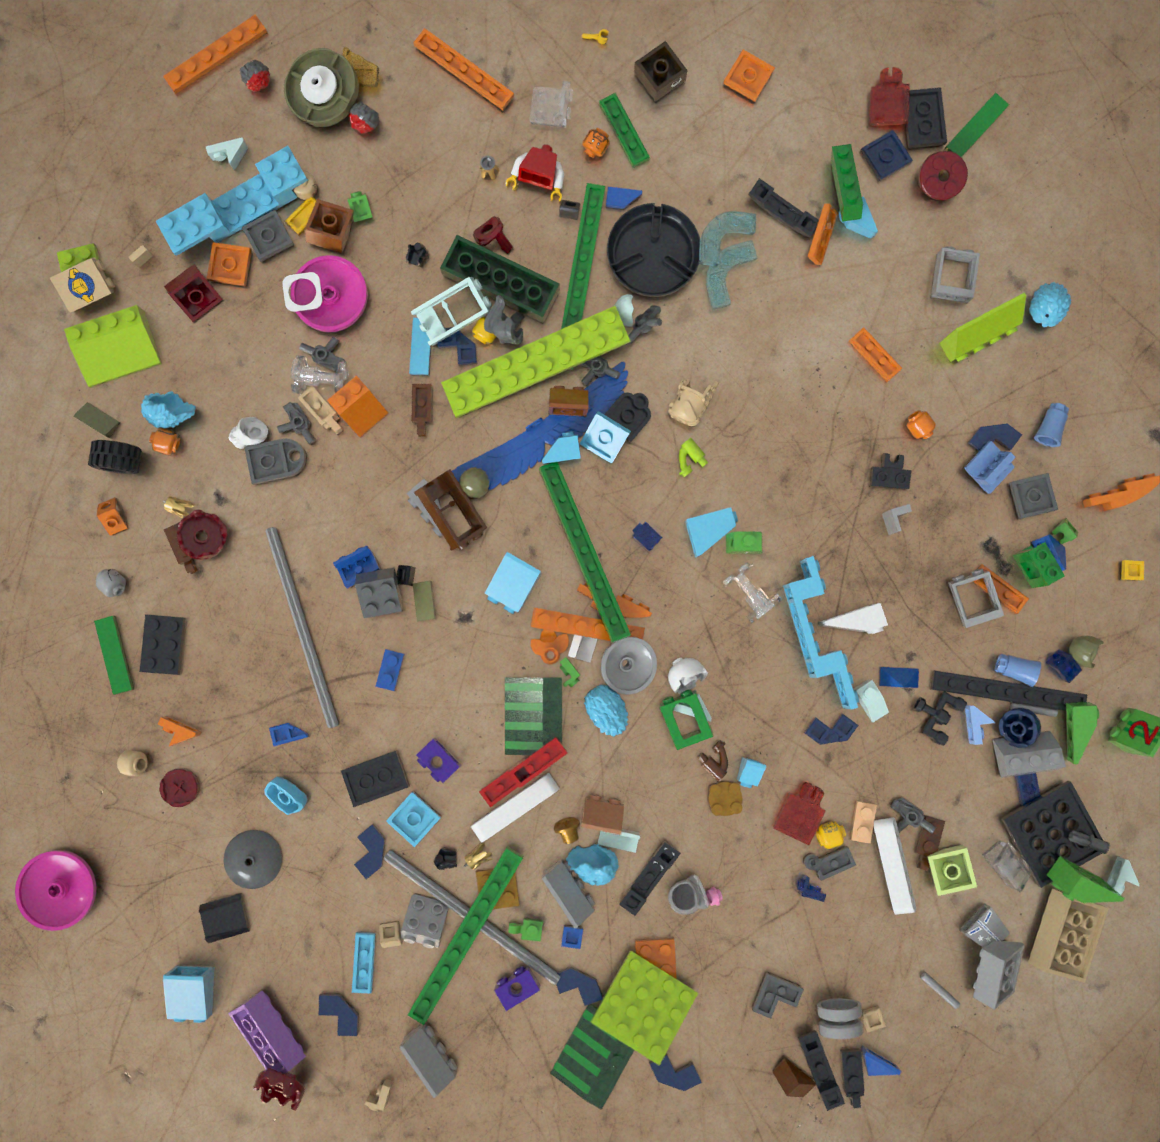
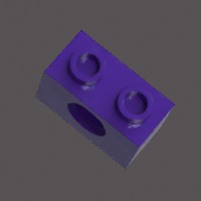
(449, 763)
(511, 997)

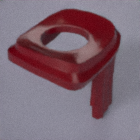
(495, 233)

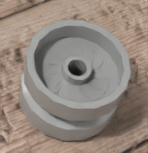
(840, 1018)

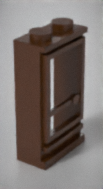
(436, 488)

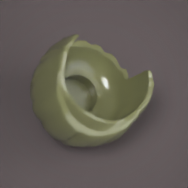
(474, 482)
(1085, 650)

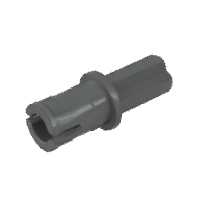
(1089, 841)

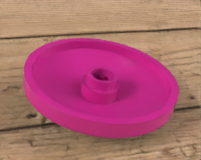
(342, 293)
(55, 890)

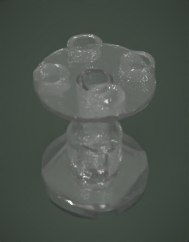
(312, 376)
(755, 597)

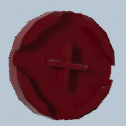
(179, 787)

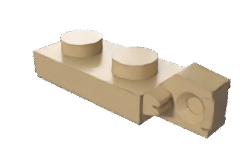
(320, 409)

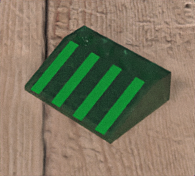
(532, 713)
(591, 1061)

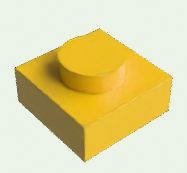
(1132, 570)

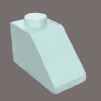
(871, 700)

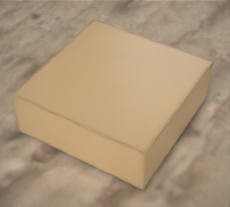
(140, 256)
(873, 1019)

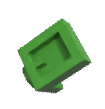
(360, 205)
(567, 669)

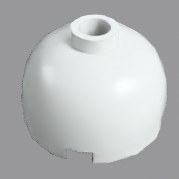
(685, 674)

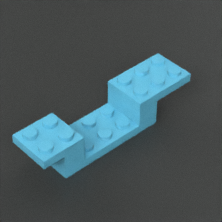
(235, 208)
(823, 664)

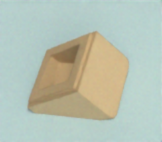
(390, 934)

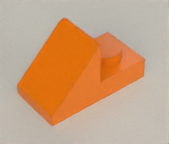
(182, 731)

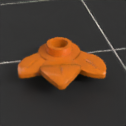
(550, 642)

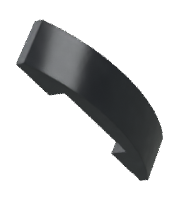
(782, 210)
(649, 878)
(821, 1070)

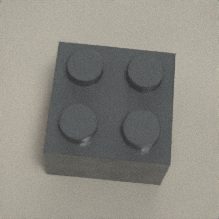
(378, 592)

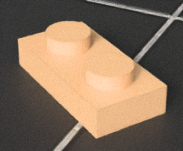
(863, 822)

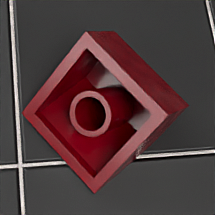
(193, 292)

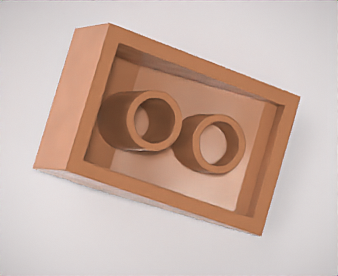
(603, 814)

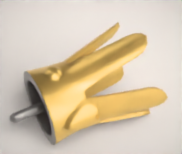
(488, 165)
(177, 506)
(474, 860)

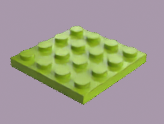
(644, 1007)

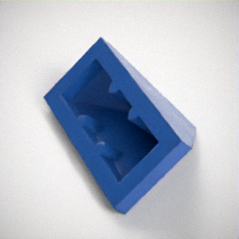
(1056, 549)
(899, 677)
(878, 1065)

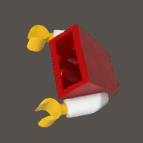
(540, 169)

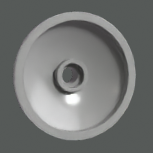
(637, 672)

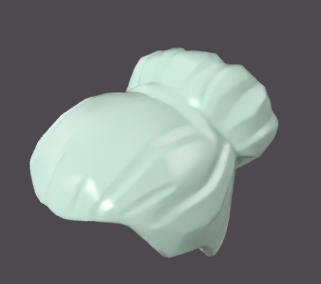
(625, 309)

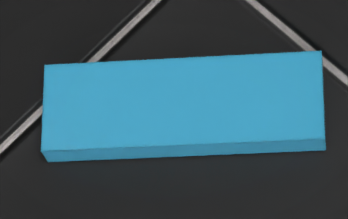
(419, 351)
(363, 962)

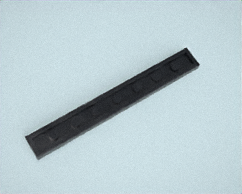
(1004, 690)

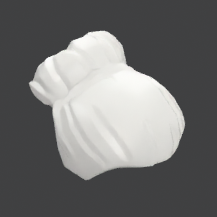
(248, 432)

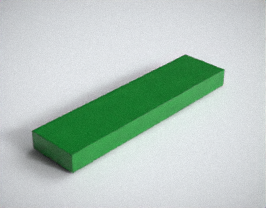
(977, 125)
(624, 130)
(113, 655)

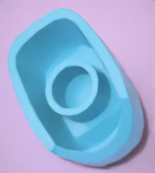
(285, 795)

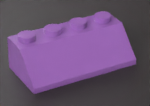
(267, 1033)

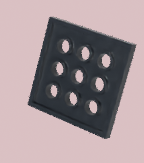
(1051, 847)

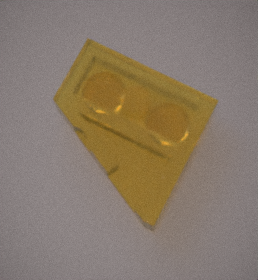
(366, 71)

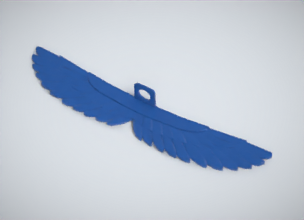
(516, 454)

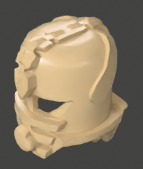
(691, 403)

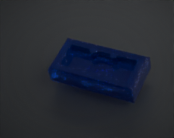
(1027, 788)

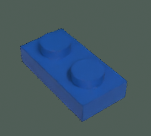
(390, 670)

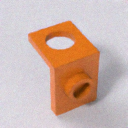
(110, 517)

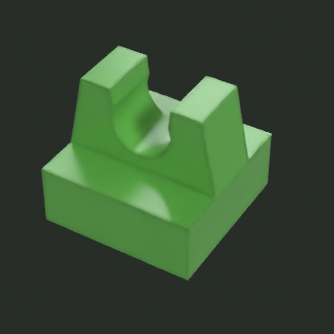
(1067, 529)

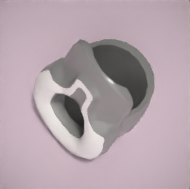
(688, 896)

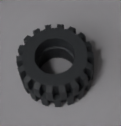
(114, 456)

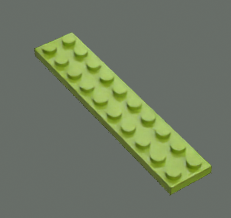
(536, 361)

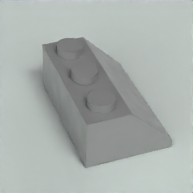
(1038, 757)
(568, 892)
(997, 972)
(428, 1059)

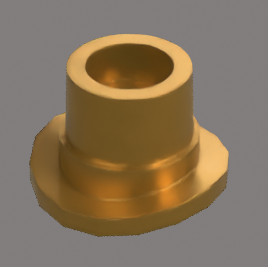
(568, 829)

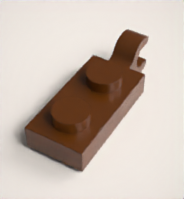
(421, 407)
(181, 557)
(929, 842)

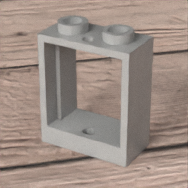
(954, 293)
(983, 616)

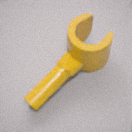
(601, 40)

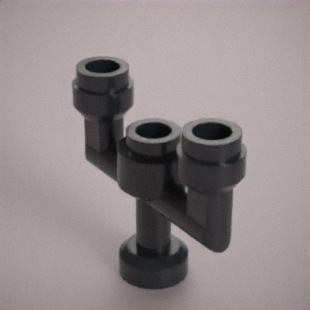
(939, 715)

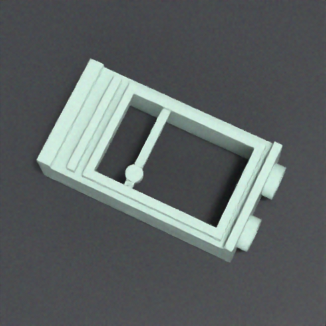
(430, 321)

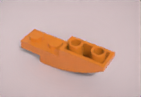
(1125, 494)
(625, 603)

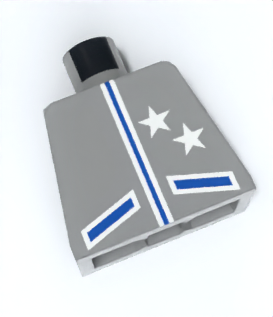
(985, 927)

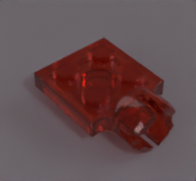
(890, 99)
(801, 814)

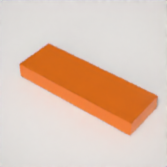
(822, 234)
(875, 354)
(1007, 594)

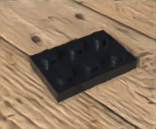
(926, 118)
(162, 644)
(375, 778)

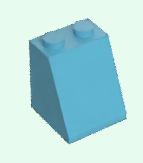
(512, 583)
(189, 993)

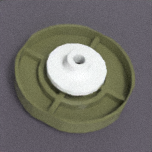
(321, 87)

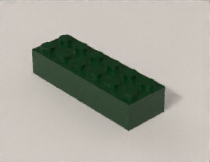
(518, 285)

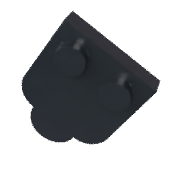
(630, 412)

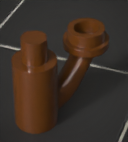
(711, 766)

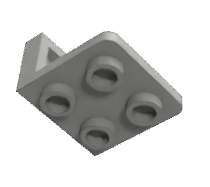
(424, 921)

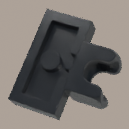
(891, 473)

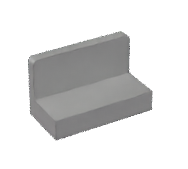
(891, 518)

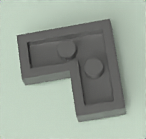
(776, 989)

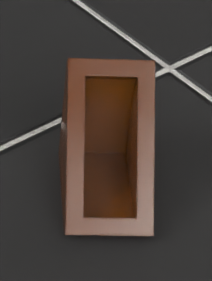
(792, 1079)

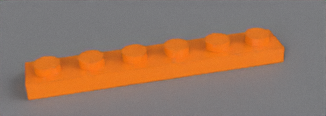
(215, 54)
(463, 69)
(576, 624)

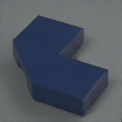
(465, 347)
(1002, 433)
(839, 732)
(374, 843)
(587, 985)
(336, 1006)
(680, 1079)

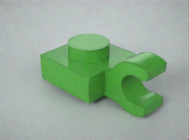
(530, 929)

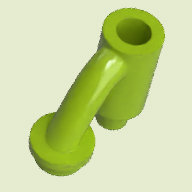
(693, 450)

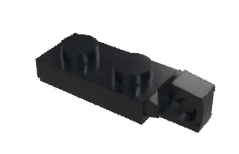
(852, 1075)

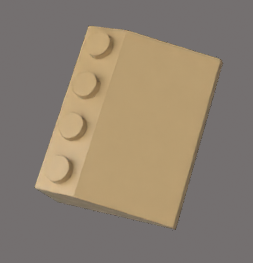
(1067, 937)

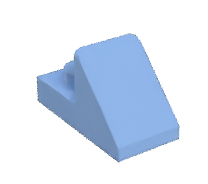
(974, 719)

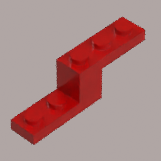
(523, 772)

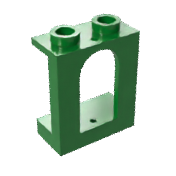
(1041, 565)
(691, 698)

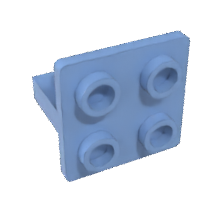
(990, 466)

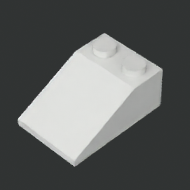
(865, 619)

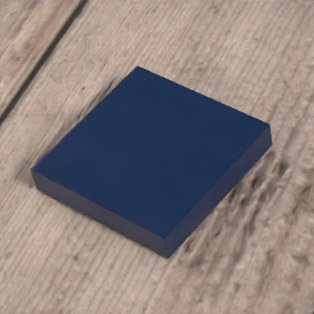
(886, 155)

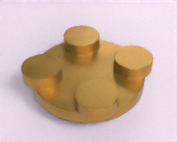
(725, 798)

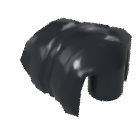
(416, 254)
(445, 859)

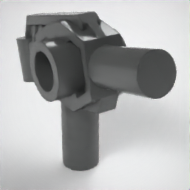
(645, 321)
(323, 355)
(598, 367)
(298, 422)
(912, 815)

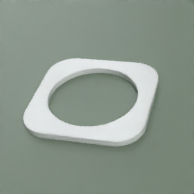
(288, 280)

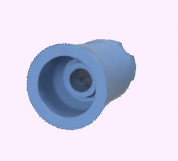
(1053, 425)
(1019, 668)

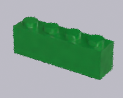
(846, 182)

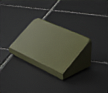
(97, 419)
(424, 601)

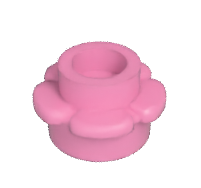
(714, 896)

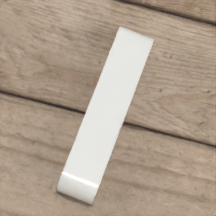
(515, 807)
(894, 866)

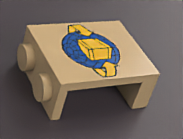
(82, 284)

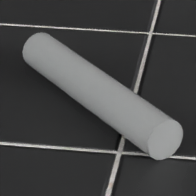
(1036, 709)
(940, 990)

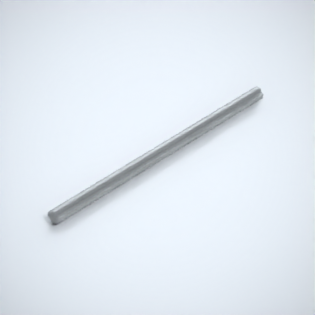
(301, 627)
(461, 909)

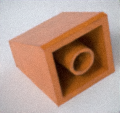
(357, 406)

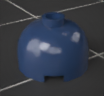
(1020, 727)

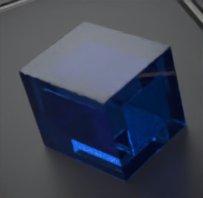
(646, 536)

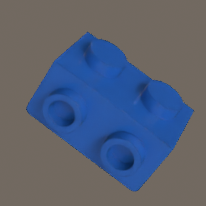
(355, 563)

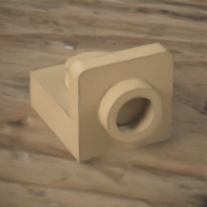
(380, 1101)

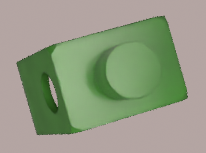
(744, 542)

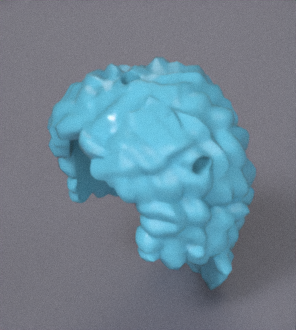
(1050, 300)
(166, 409)
(606, 710)
(593, 864)

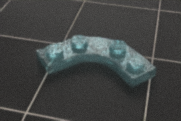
(718, 227)
(716, 275)

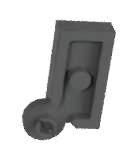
(831, 863)

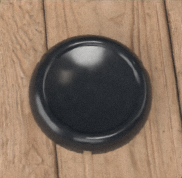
(653, 250)

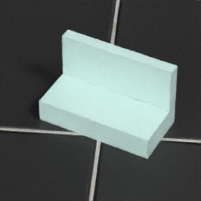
(626, 841)

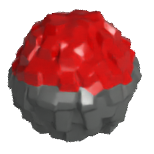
(255, 75)
(363, 118)

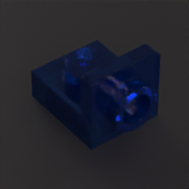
(1064, 665)
(812, 892)

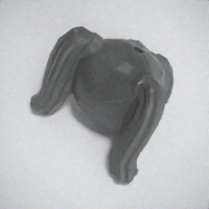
(503, 326)

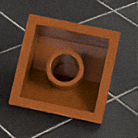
(329, 226)
(568, 401)

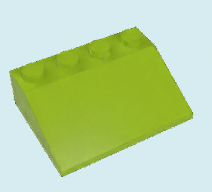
(984, 329)
(113, 345)

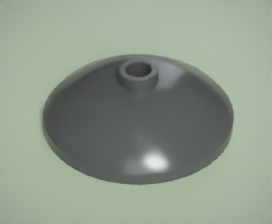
(265, 858)

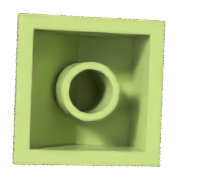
(952, 870)

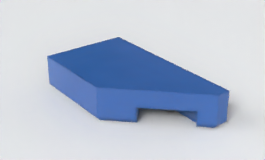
(621, 197)
(286, 733)

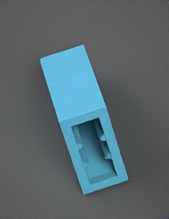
(709, 528)

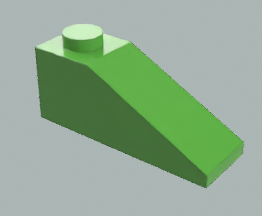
(1081, 723)

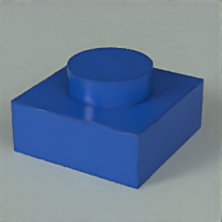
(572, 937)

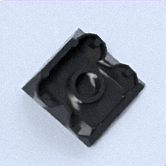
(224, 918)

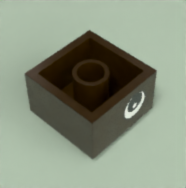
(660, 71)

